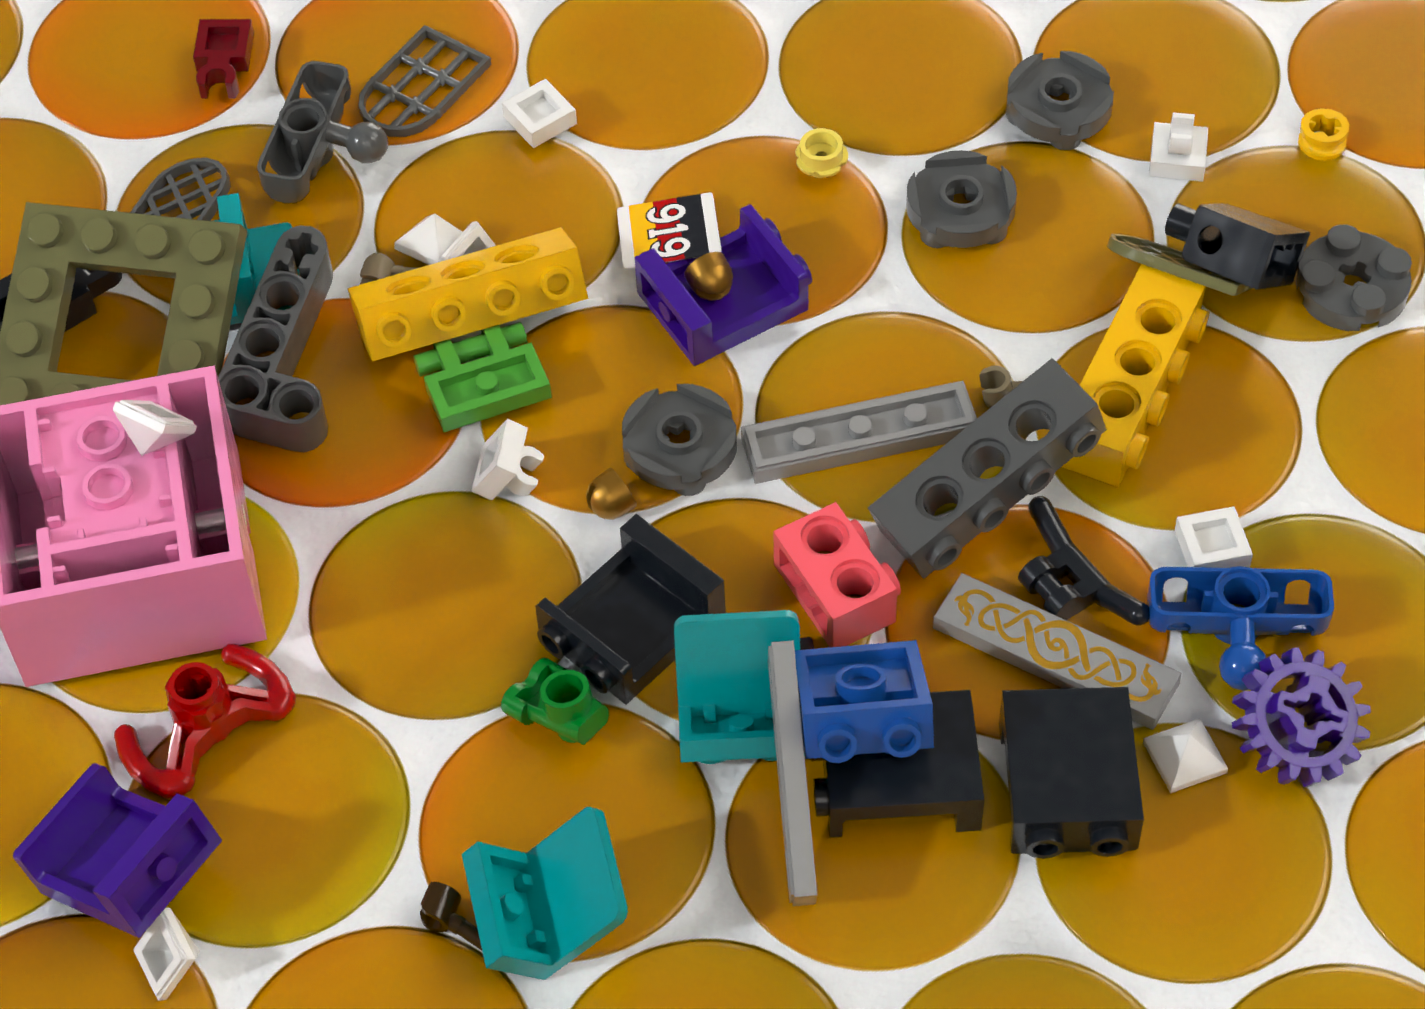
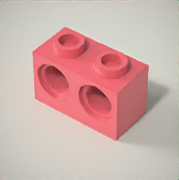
(826, 579)

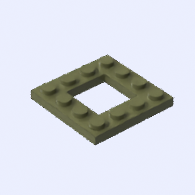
(60, 239)

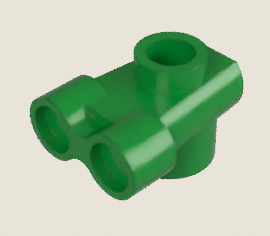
(557, 701)

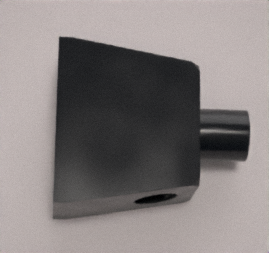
(1238, 243)

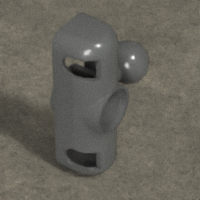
(309, 128)

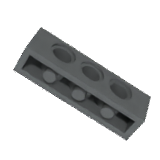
(997, 438)

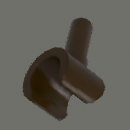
(440, 915)

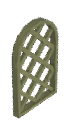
(1171, 262)

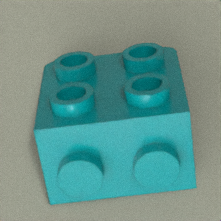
(727, 683)
(546, 903)

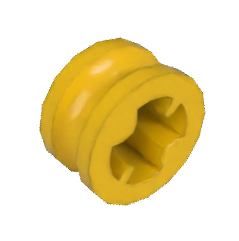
(1320, 144)

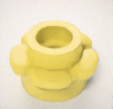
(821, 153)

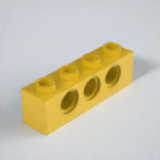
(468, 293)
(1135, 367)

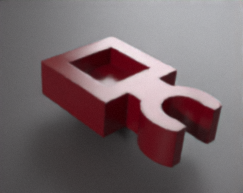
(220, 52)

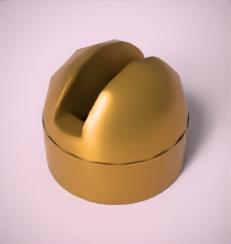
(710, 276)
(609, 496)

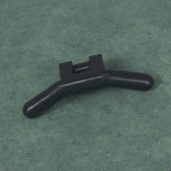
(1090, 586)

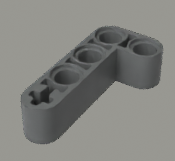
(285, 334)

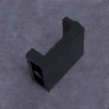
(625, 612)
(1071, 771)
(922, 784)

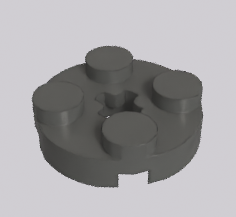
(1053, 120)
(954, 224)
(1358, 254)
(679, 465)

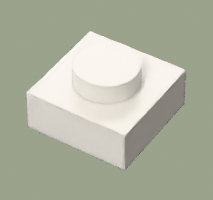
(539, 113)
(1213, 539)

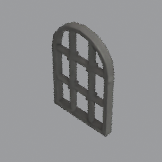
(420, 66)

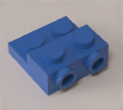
(864, 701)

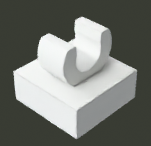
(1179, 149)
(501, 462)

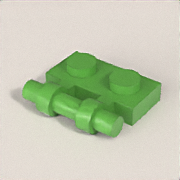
(484, 386)

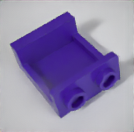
(764, 292)
(116, 851)

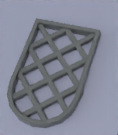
(206, 210)

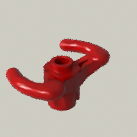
(205, 714)

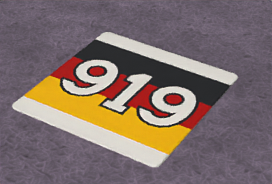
(673, 227)

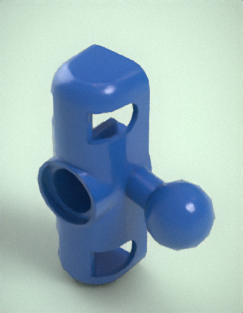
(1262, 594)

